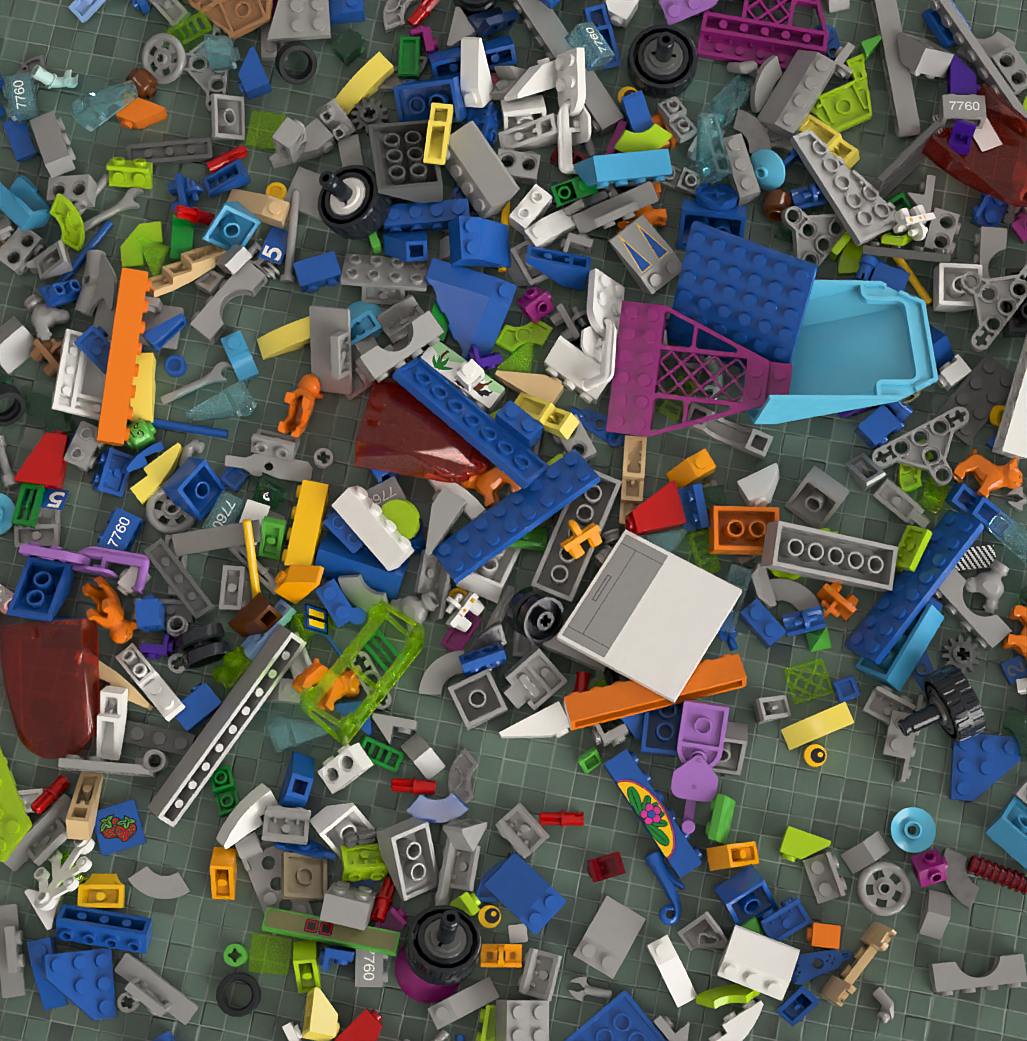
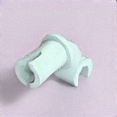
(52, 81)
(714, 367)

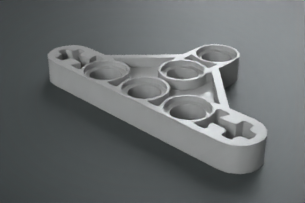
(204, 76)
(821, 229)
(991, 308)
(935, 442)

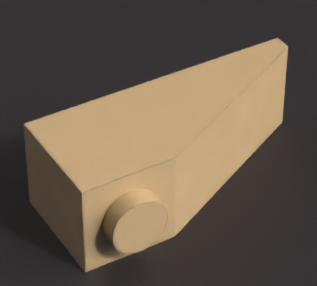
(264, 207)
(532, 384)
(84, 806)

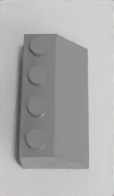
(796, 93)
(479, 171)

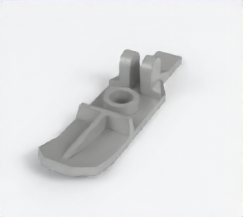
(282, 469)

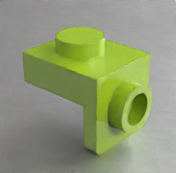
(467, 903)

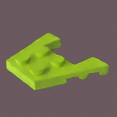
(847, 104)

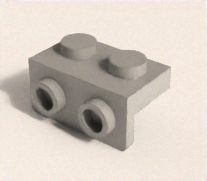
(398, 317)
(274, 444)
(84, 448)
(883, 701)
(615, 736)
(286, 824)
(522, 831)
(539, 974)

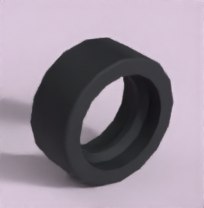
(309, 71)
(17, 409)
(235, 1012)

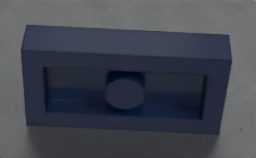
(493, 21)

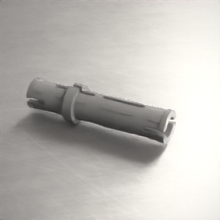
(264, 574)

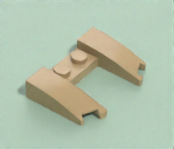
(876, 939)

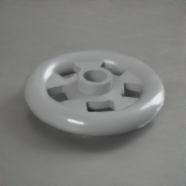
(168, 58)
(153, 515)
(867, 878)

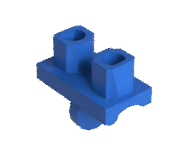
(186, 191)
(808, 197)
(61, 293)
(803, 621)

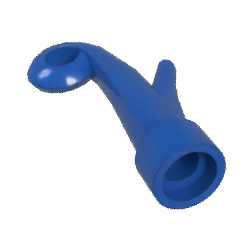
(668, 882)

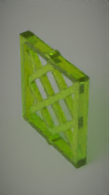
(808, 681)

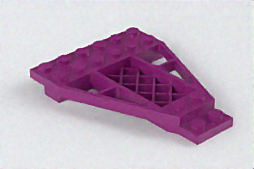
(750, 39)
(638, 370)

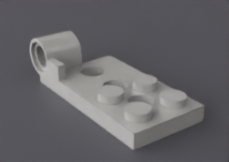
(99, 765)
(252, 855)

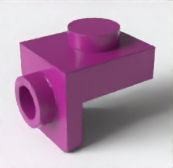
(425, 34)
(394, 920)

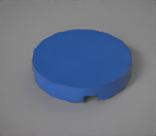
(716, 197)

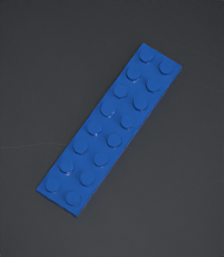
(470, 422)
(515, 516)
(914, 589)

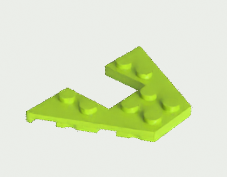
(13, 818)

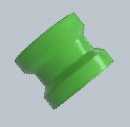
(240, 955)

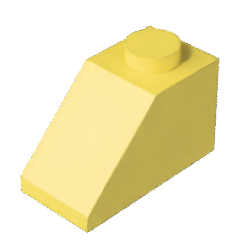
(319, 1017)

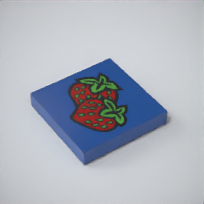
(119, 828)

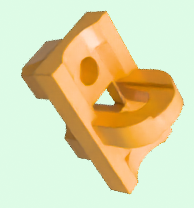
(588, 533)
(513, 955)

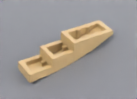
(192, 265)
(632, 475)
(117, 680)

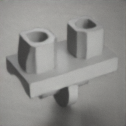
(336, 119)
(564, 315)

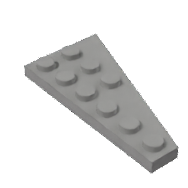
(300, 21)
(848, 193)

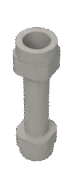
(8, 477)

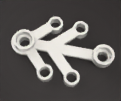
(47, 894)

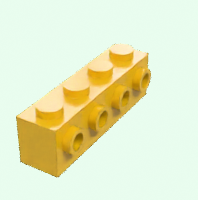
(307, 524)

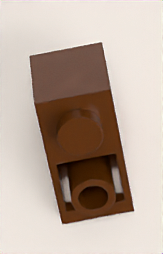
(255, 617)

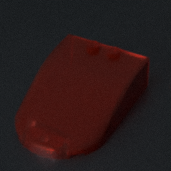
(997, 171)
(410, 440)
(52, 683)

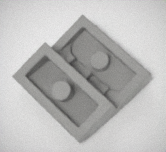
(46, 530)

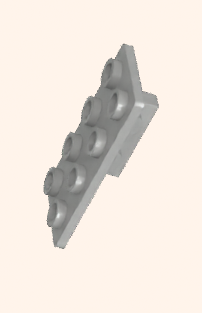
(383, 278)
(156, 314)
(331, 348)

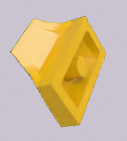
(101, 892)

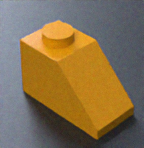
(692, 469)
(297, 581)
(732, 855)
(223, 873)

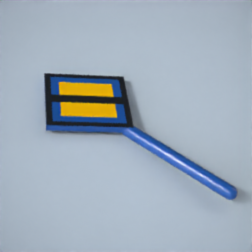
(317, 621)

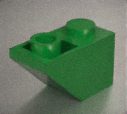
(572, 191)

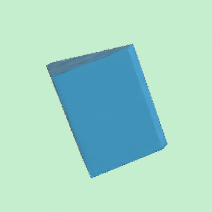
(231, 226)

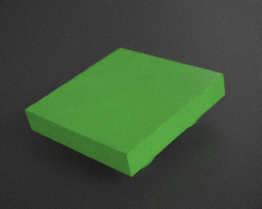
(721, 819)

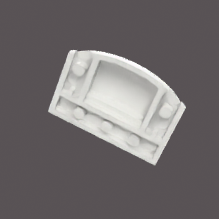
(78, 381)

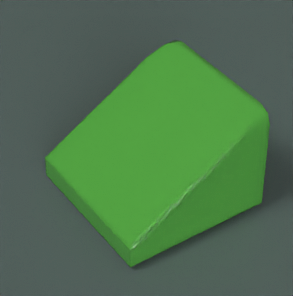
(868, 46)

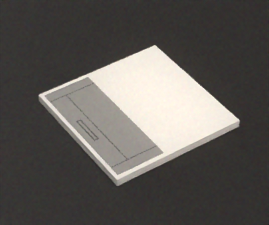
(649, 615)

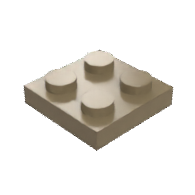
(303, 877)

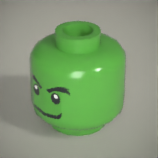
(141, 434)

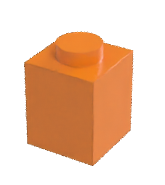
(823, 935)

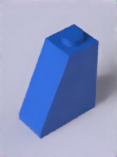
(636, 112)

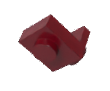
(605, 867)

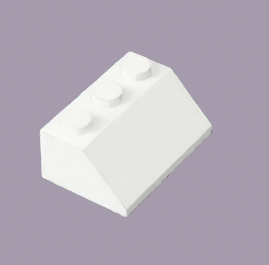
(572, 367)
(758, 962)

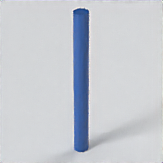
(79, 260)
(190, 428)

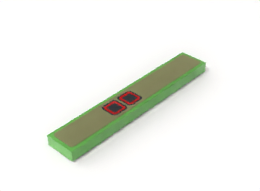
(312, 928)

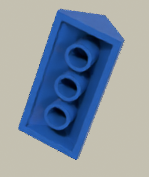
(339, 561)

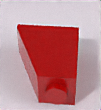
(46, 462)
(657, 513)
(363, 1028)

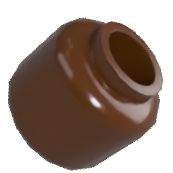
(144, 82)
(774, 203)

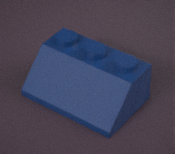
(728, 220)

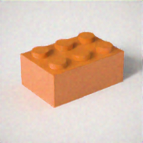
(739, 529)

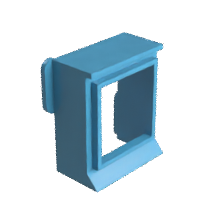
(24, 204)

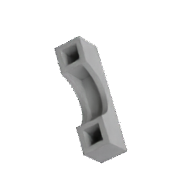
(989, 244)
(209, 321)
(378, 361)
(731, 434)
(986, 630)
(1005, 970)

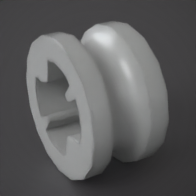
(328, 453)
(611, 536)
(175, 657)
(127, 1009)

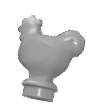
(43, 317)
(989, 585)
(416, 607)

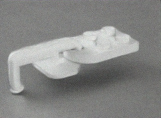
(571, 101)
(600, 337)

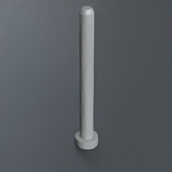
(291, 239)

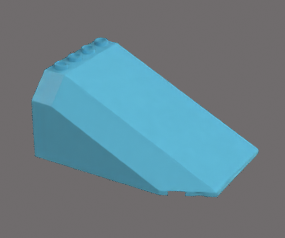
(854, 352)

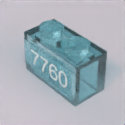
(596, 49)
(21, 98)
(226, 511)

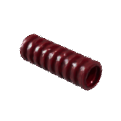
(997, 874)

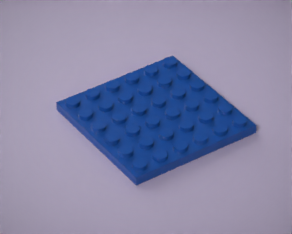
(742, 294)

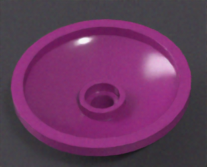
(416, 987)

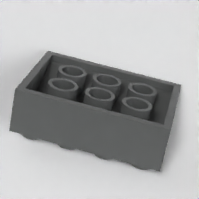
(399, 162)

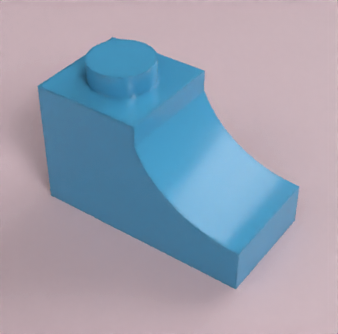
(363, 327)
(240, 356)

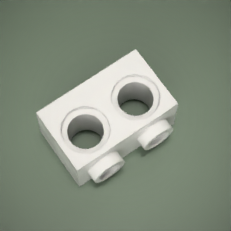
(530, 209)
(346, 769)

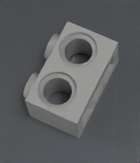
(1016, 68)
(290, 139)
(519, 159)
(71, 188)
(939, 233)
(16, 247)
(578, 439)

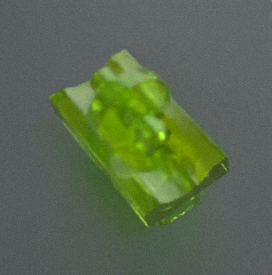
(233, 668)

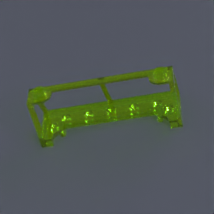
(350, 724)

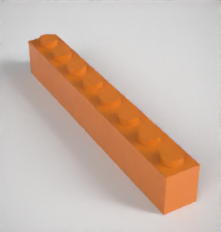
(122, 357)
(631, 698)

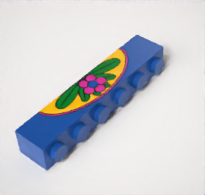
(652, 813)

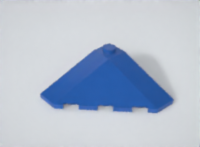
(472, 304)

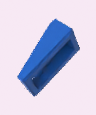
(229, 170)
(162, 333)

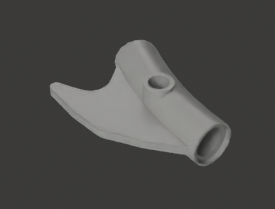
(97, 284)

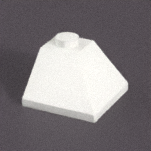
(338, 820)

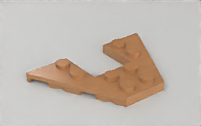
(235, 16)

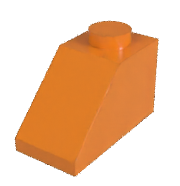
(141, 114)

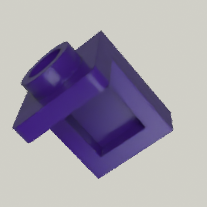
(961, 136)
(488, 361)
(153, 651)

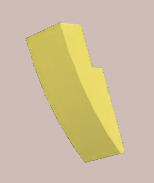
(365, 83)
(438, 133)
(833, 139)
(285, 339)
(145, 383)
(553, 419)
(157, 473)
(817, 726)

